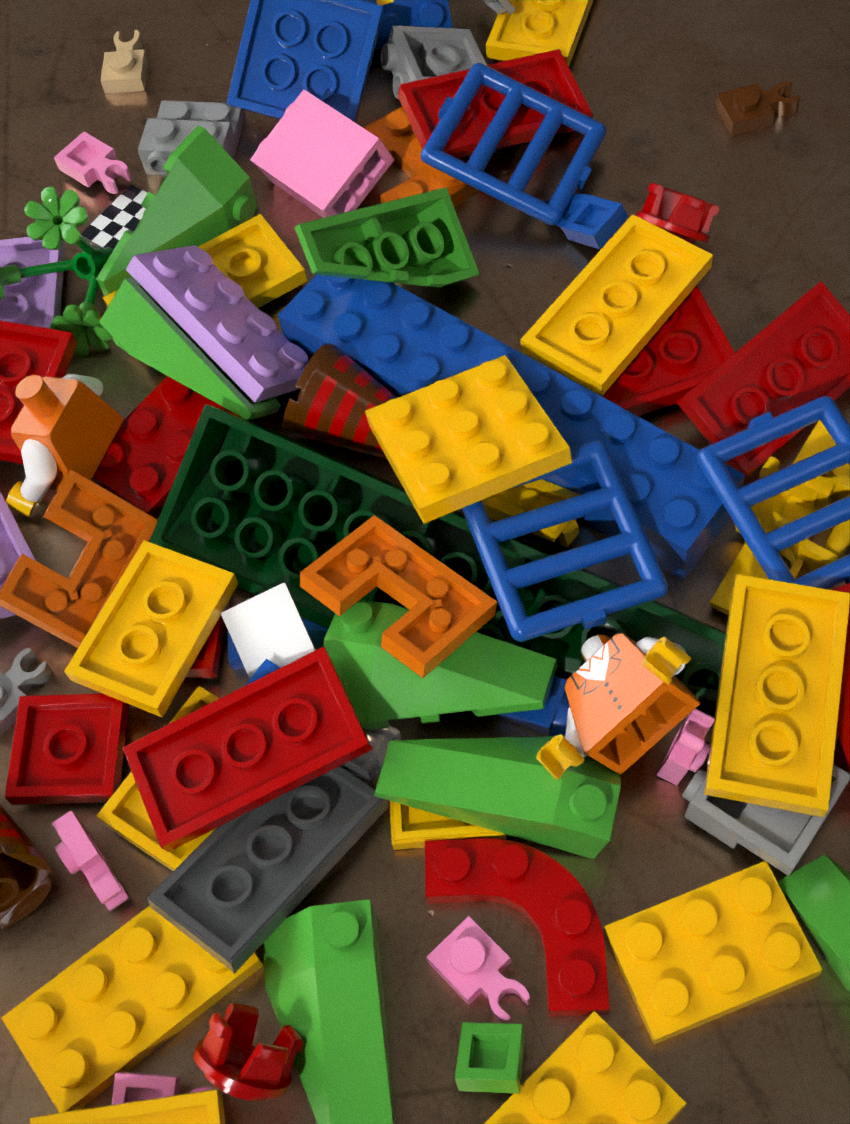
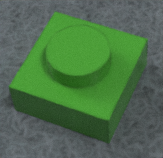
(490, 1057)

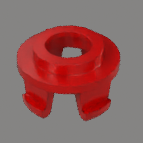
(678, 213)
(240, 1067)

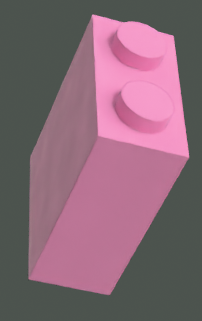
(322, 157)

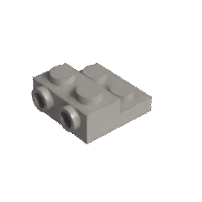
(427, 53)
(178, 120)
(767, 832)

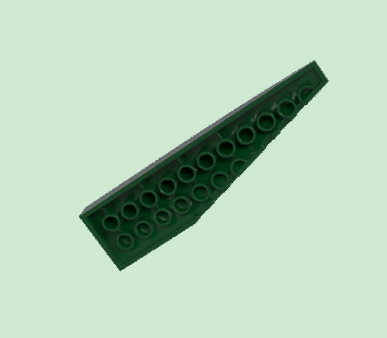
(278, 505)

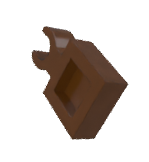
(754, 109)

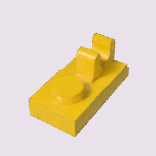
(531, 497)

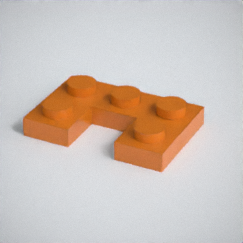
(401, 142)
(112, 535)
(440, 602)

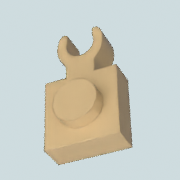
(125, 68)

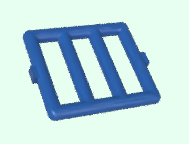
(513, 191)
(739, 500)
(588, 611)

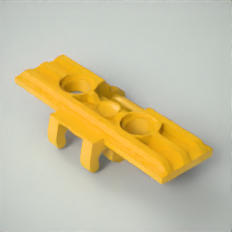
(788, 507)

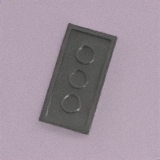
(265, 864)

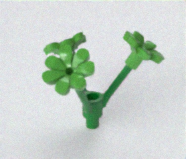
(56, 222)

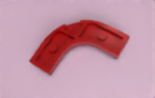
(544, 893)

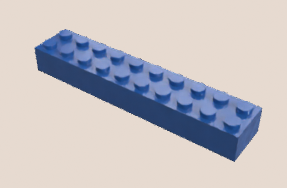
(416, 344)

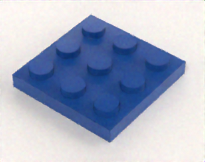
(308, 48)

